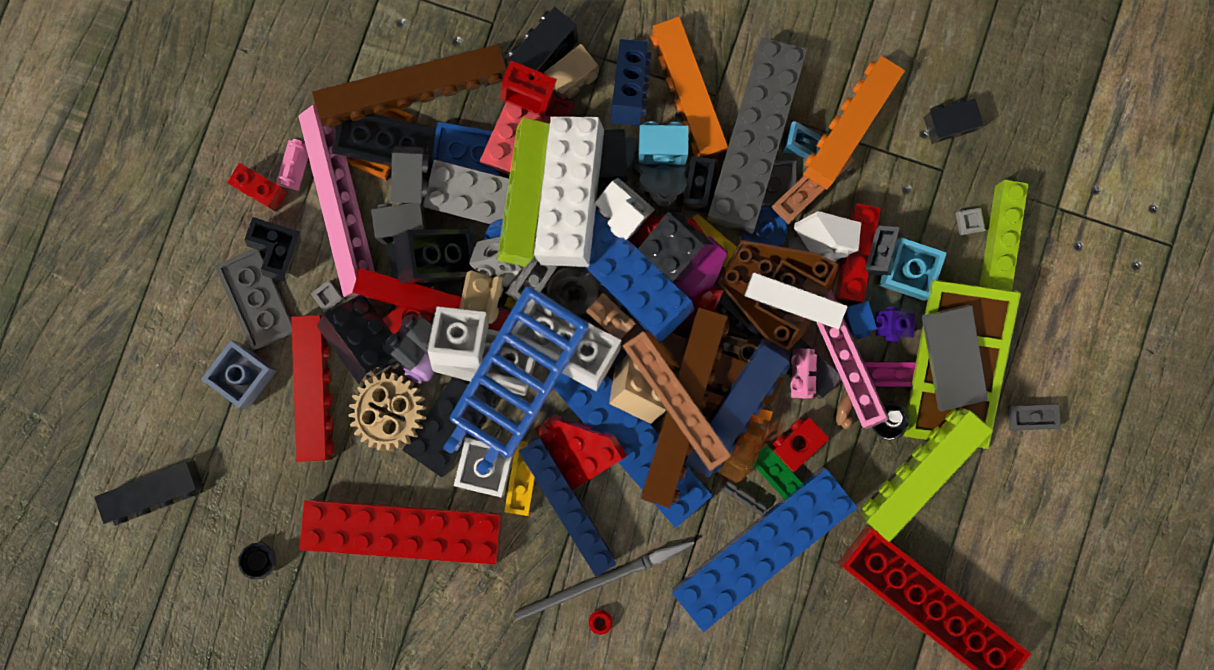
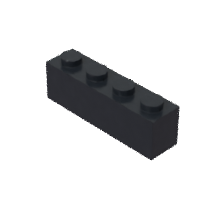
(149, 492)

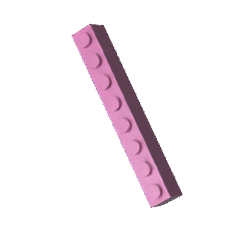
(336, 201)

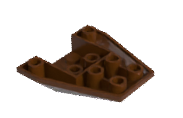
(786, 265)

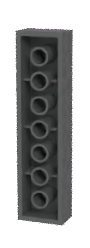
(756, 136)

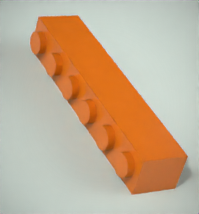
(689, 89)
(853, 123)

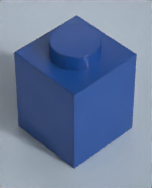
(860, 320)

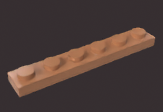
(676, 401)

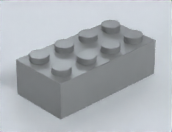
(466, 192)

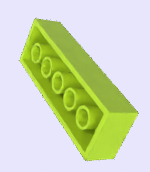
(925, 472)

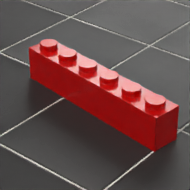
(311, 390)

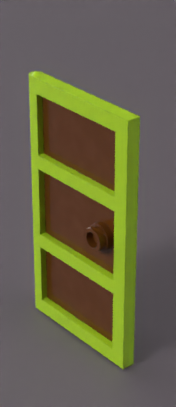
(994, 322)

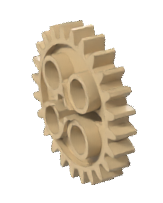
(378, 432)

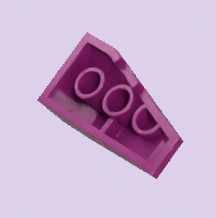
(700, 279)

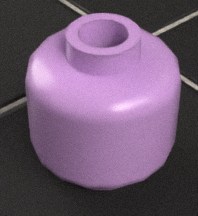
(422, 371)

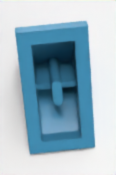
(800, 141)

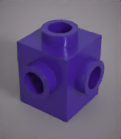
(894, 324)

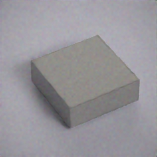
(970, 221)
(327, 296)

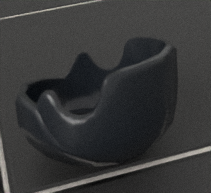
(897, 424)
(257, 561)

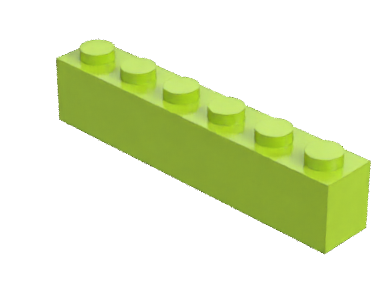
(524, 193)
(1004, 235)

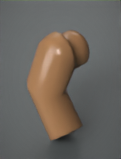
(843, 410)

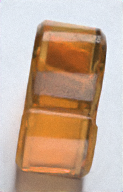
(744, 454)

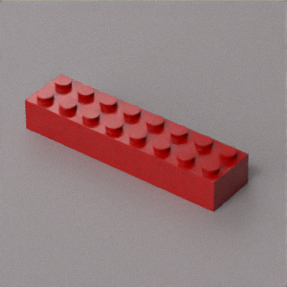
(401, 531)
(930, 605)

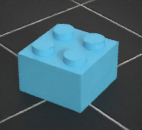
(663, 144)
(914, 269)

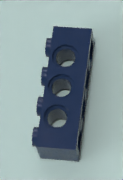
(629, 82)

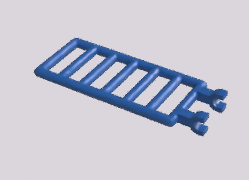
(544, 389)

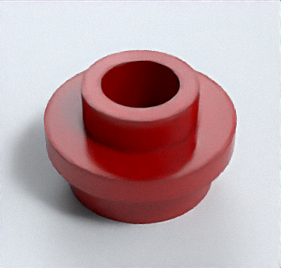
(600, 630)

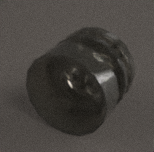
(573, 281)

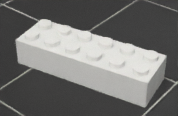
(569, 191)

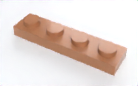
(800, 196)

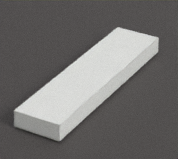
(795, 301)

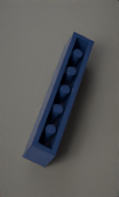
(744, 399)
(567, 506)

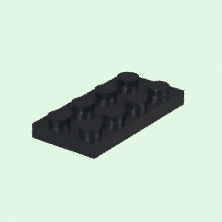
(376, 135)
(438, 428)

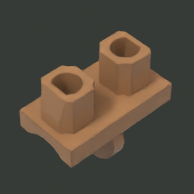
(610, 317)

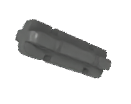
(745, 497)

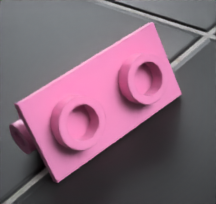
(293, 165)
(802, 362)

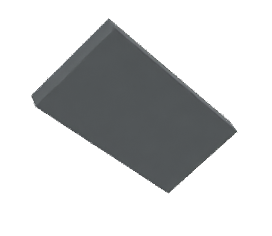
(255, 300)
(954, 357)

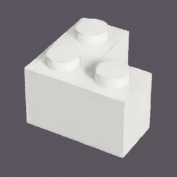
(624, 207)

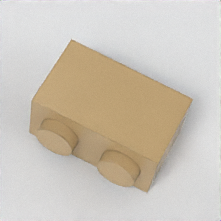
(573, 72)

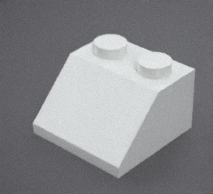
(829, 235)

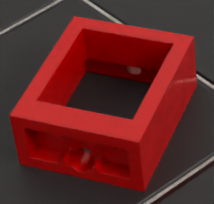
(525, 93)

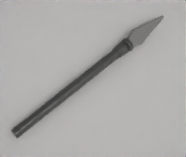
(636, 566)

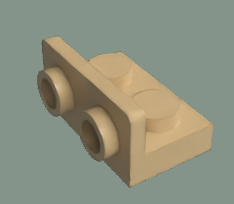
(482, 294)

